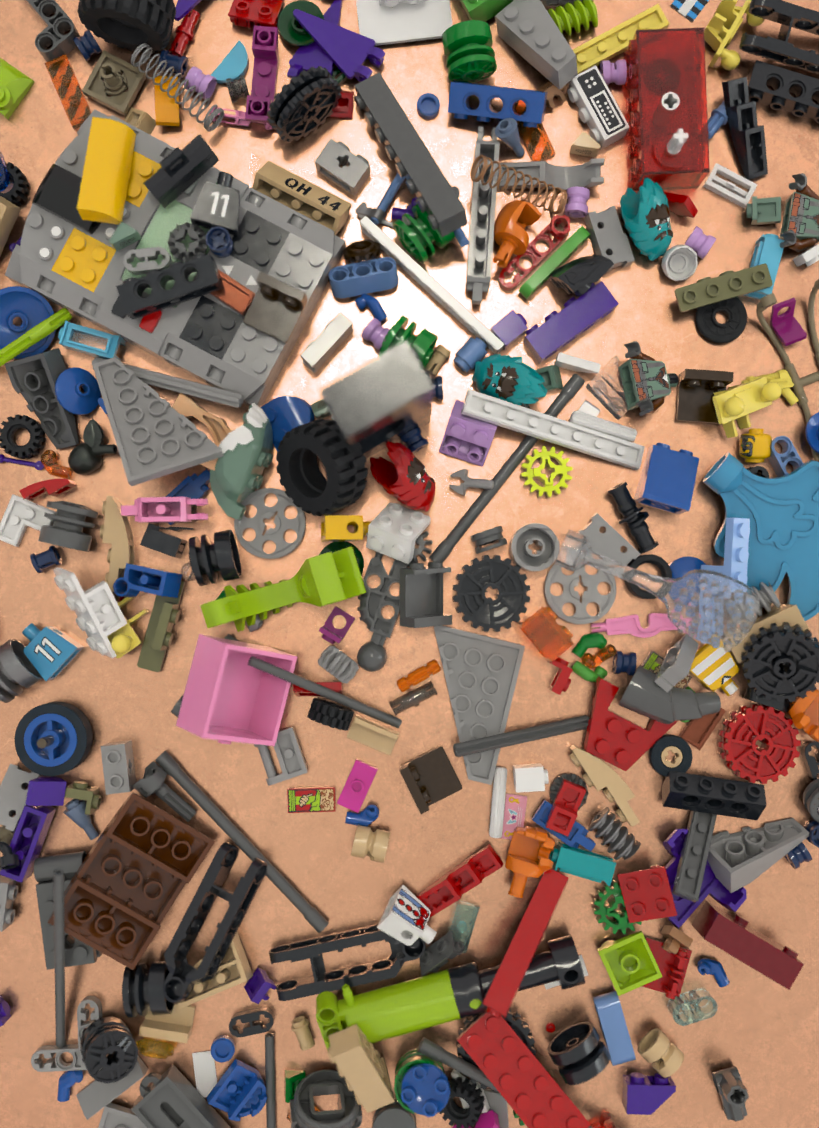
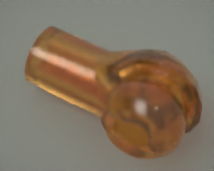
(52, 467)
(599, 657)

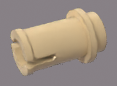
(437, 359)
(302, 1032)

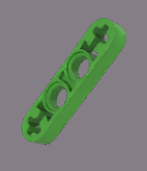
(554, 262)

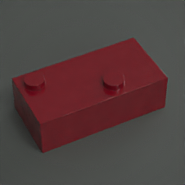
(748, 945)

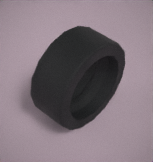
(650, 558)

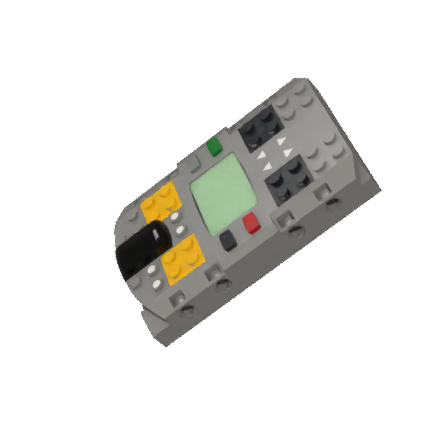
(79, 268)

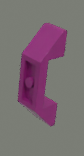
(264, 73)

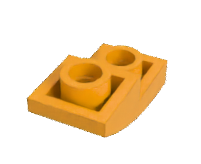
(165, 108)

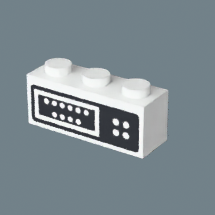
(597, 107)

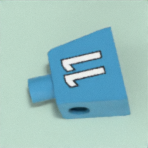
(49, 650)

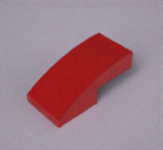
(53, 486)
(565, 807)

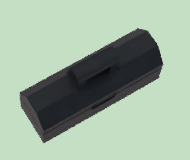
(181, 170)

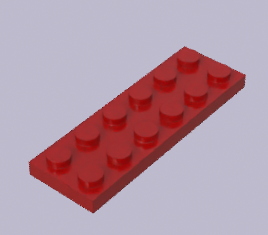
(519, 1075)

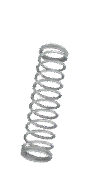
(146, 55)

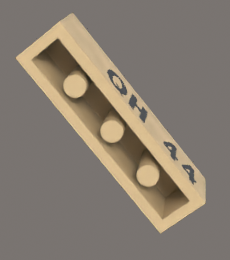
(302, 196)

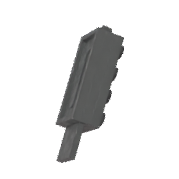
(174, 1103)

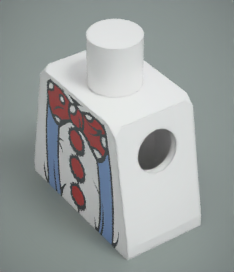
(406, 918)

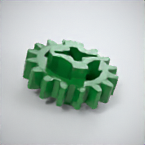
(609, 908)

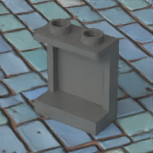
(423, 595)

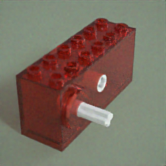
(667, 108)

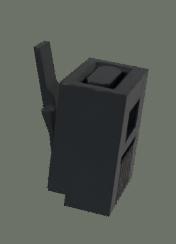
(164, 542)

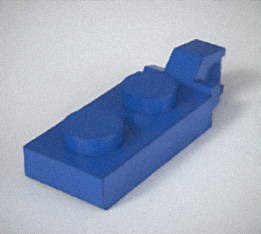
(192, 487)
(577, 834)

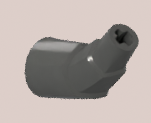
(655, 703)

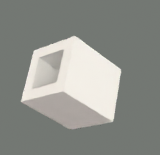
(530, 777)

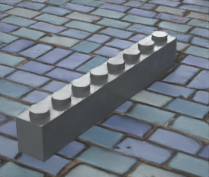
(411, 155)

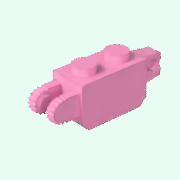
(164, 509)

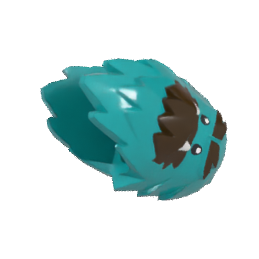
(647, 218)
(508, 379)

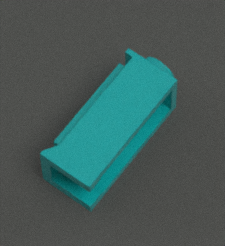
(583, 863)

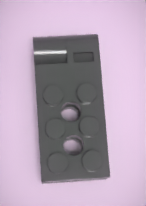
(75, 951)

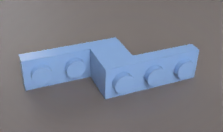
(735, 550)

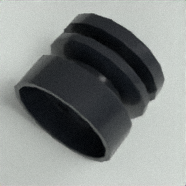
(209, 558)
(145, 989)
(105, 1037)

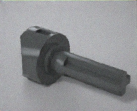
(153, 783)

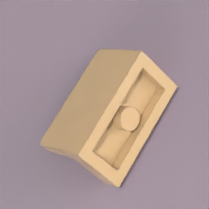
(373, 734)
(169, 1027)

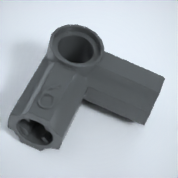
(732, 1092)

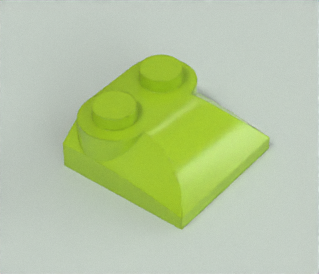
(13, 88)
(629, 962)

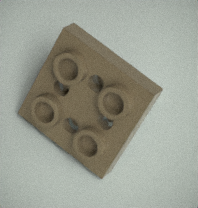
(109, 68)

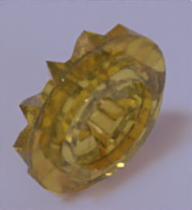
(155, 1048)

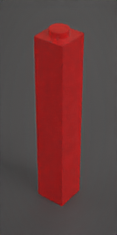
(525, 943)

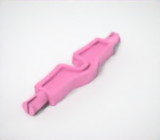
(631, 625)

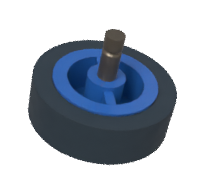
(53, 738)

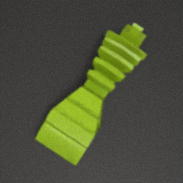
(318, 582)

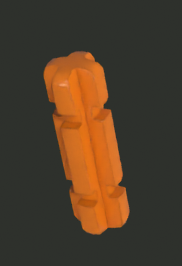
(418, 675)

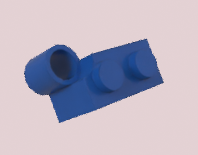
(147, 580)

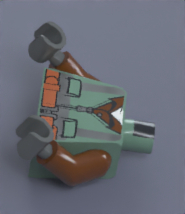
(800, 216)
(645, 380)

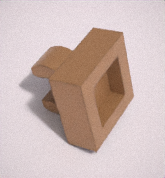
(552, 91)
(675, 939)

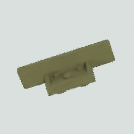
(721, 288)
(159, 629)

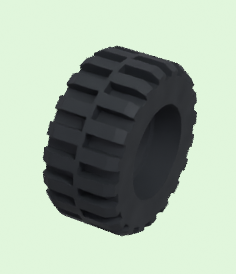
(129, 21)
(301, 473)

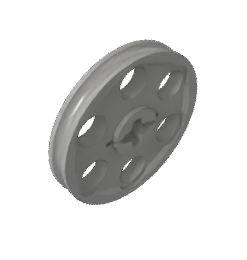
(275, 534)
(570, 596)

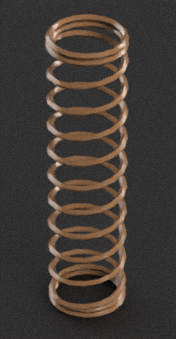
(485, 166)

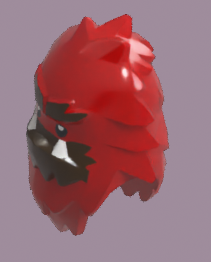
(405, 479)

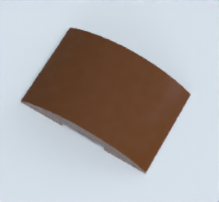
(131, 880)

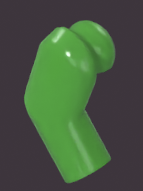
(587, 674)

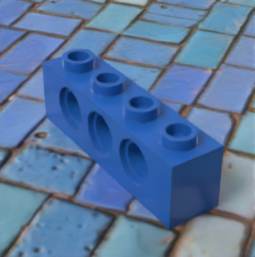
(461, 92)

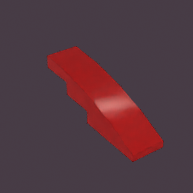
(460, 880)

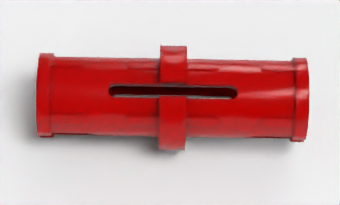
(184, 33)

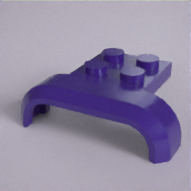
(710, 884)

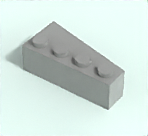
(536, 37)

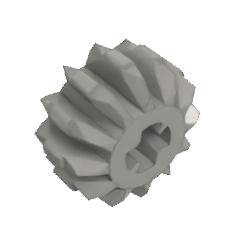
(338, 664)

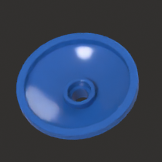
(31, 308)

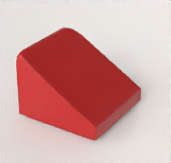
(345, 106)

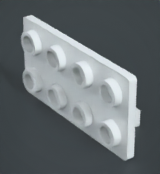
(403, 20)
(95, 610)

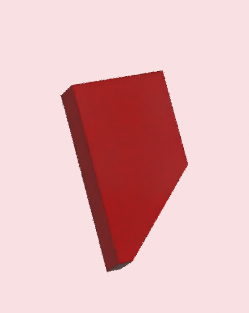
(681, 205)

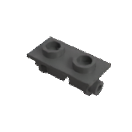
(438, 953)

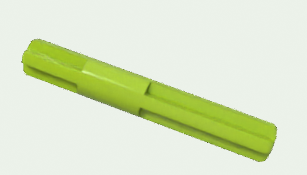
(34, 335)

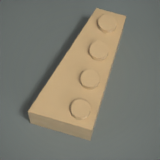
(361, 1067)

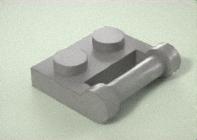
(288, 755)

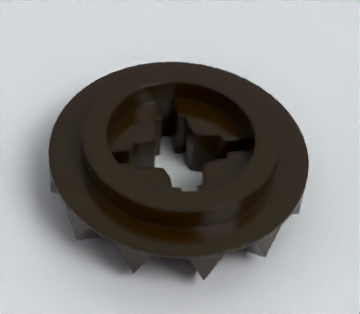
(361, 250)

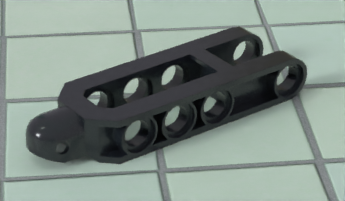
(779, 49)
(183, 975)
(353, 976)

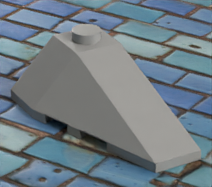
(747, 854)

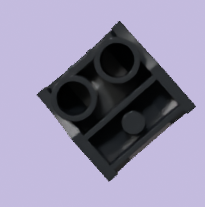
(580, 273)

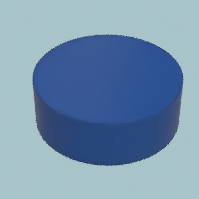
(428, 106)
(222, 1048)

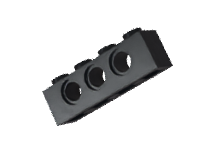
(783, 82)
(182, 291)
(713, 795)

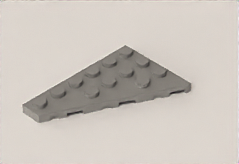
(147, 429)
(481, 687)

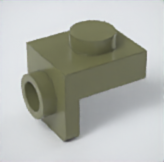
(82, 791)

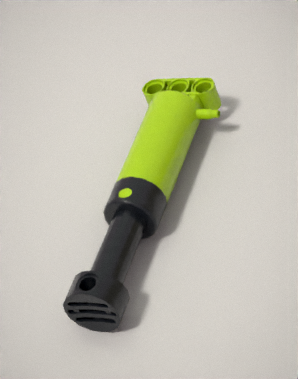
(438, 996)

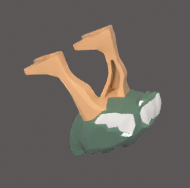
(244, 450)

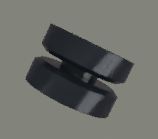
(578, 1053)

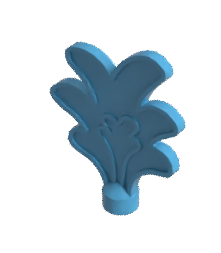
(782, 526)

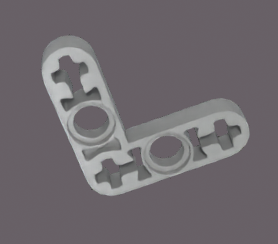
(49, 1051)

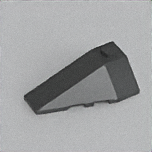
(36, 382)

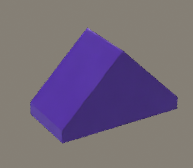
(46, 791)

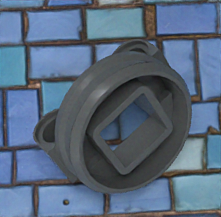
(324, 1083)

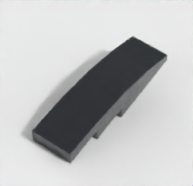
(745, 132)

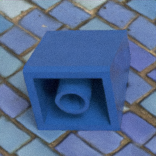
(667, 479)

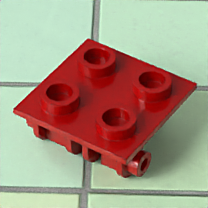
(260, 12)
(647, 894)
(672, 967)

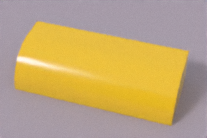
(106, 171)

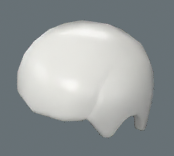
(679, 262)

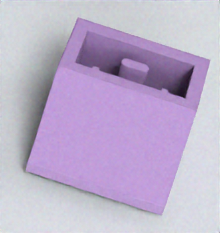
(467, 437)

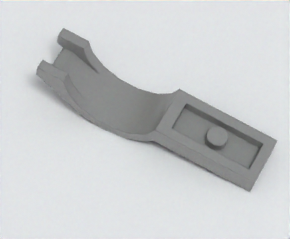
(582, 175)

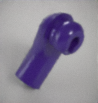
(398, 212)

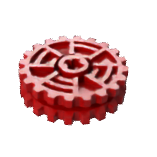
(777, 745)

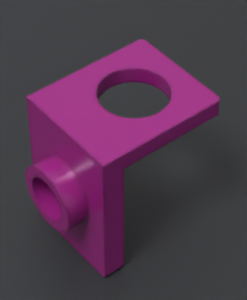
(786, 325)
(333, 634)

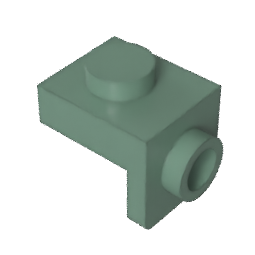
(764, 210)

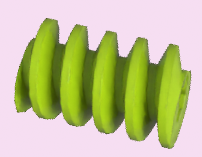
(575, 15)

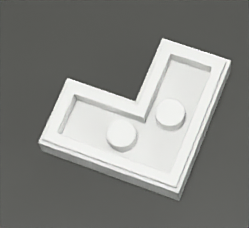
(18, 516)

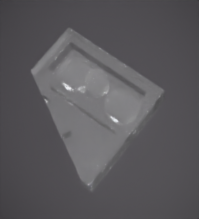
(608, 388)

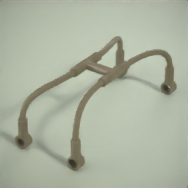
(799, 383)

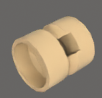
(370, 843)
(663, 1055)

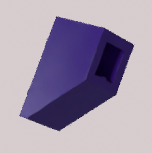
(645, 1093)

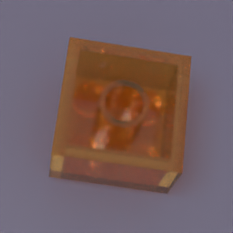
(545, 632)

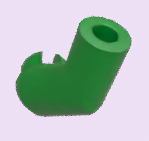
(589, 641)

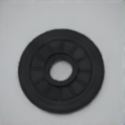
(719, 332)

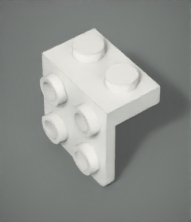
(395, 531)

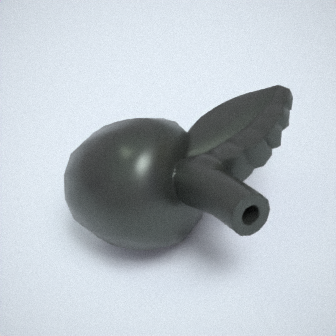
(87, 455)

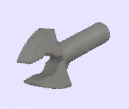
(469, 482)

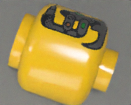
(755, 445)

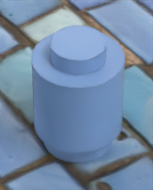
(469, 353)

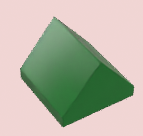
(291, 1081)

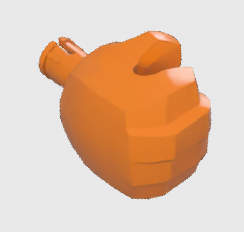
(510, 231)
(806, 714)
(528, 856)

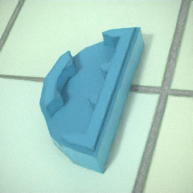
(233, 64)

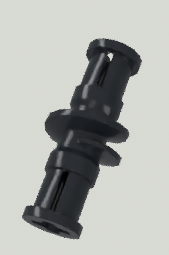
(633, 517)

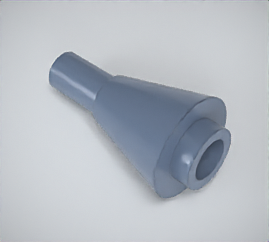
(508, 132)
(76, 812)

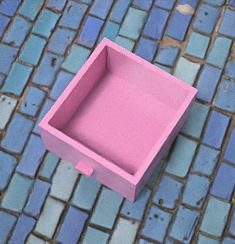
(229, 697)

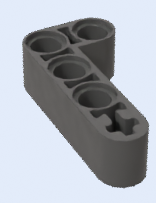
(55, 29)

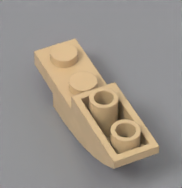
(117, 532)
(600, 776)

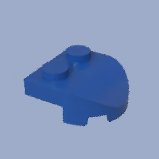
(286, 414)
(239, 1091)

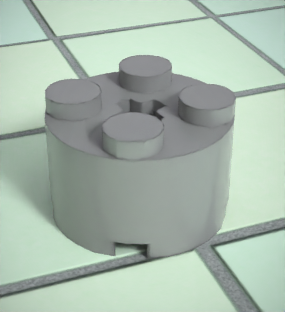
(543, 538)

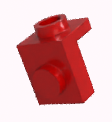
(561, 680)

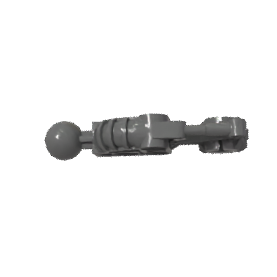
(372, 654)

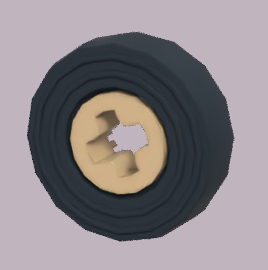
(675, 744)

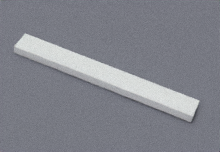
(431, 285)
(552, 429)

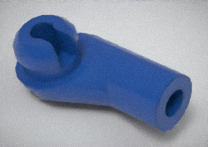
(373, 304)
(364, 818)
(713, 968)
(66, 1081)

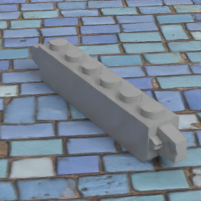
(482, 220)

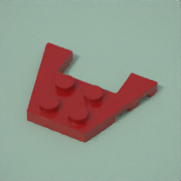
(615, 737)

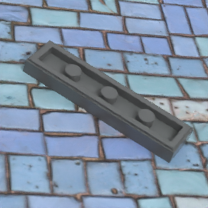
(694, 855)

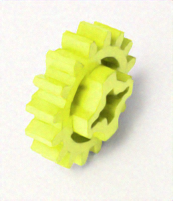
(557, 470)

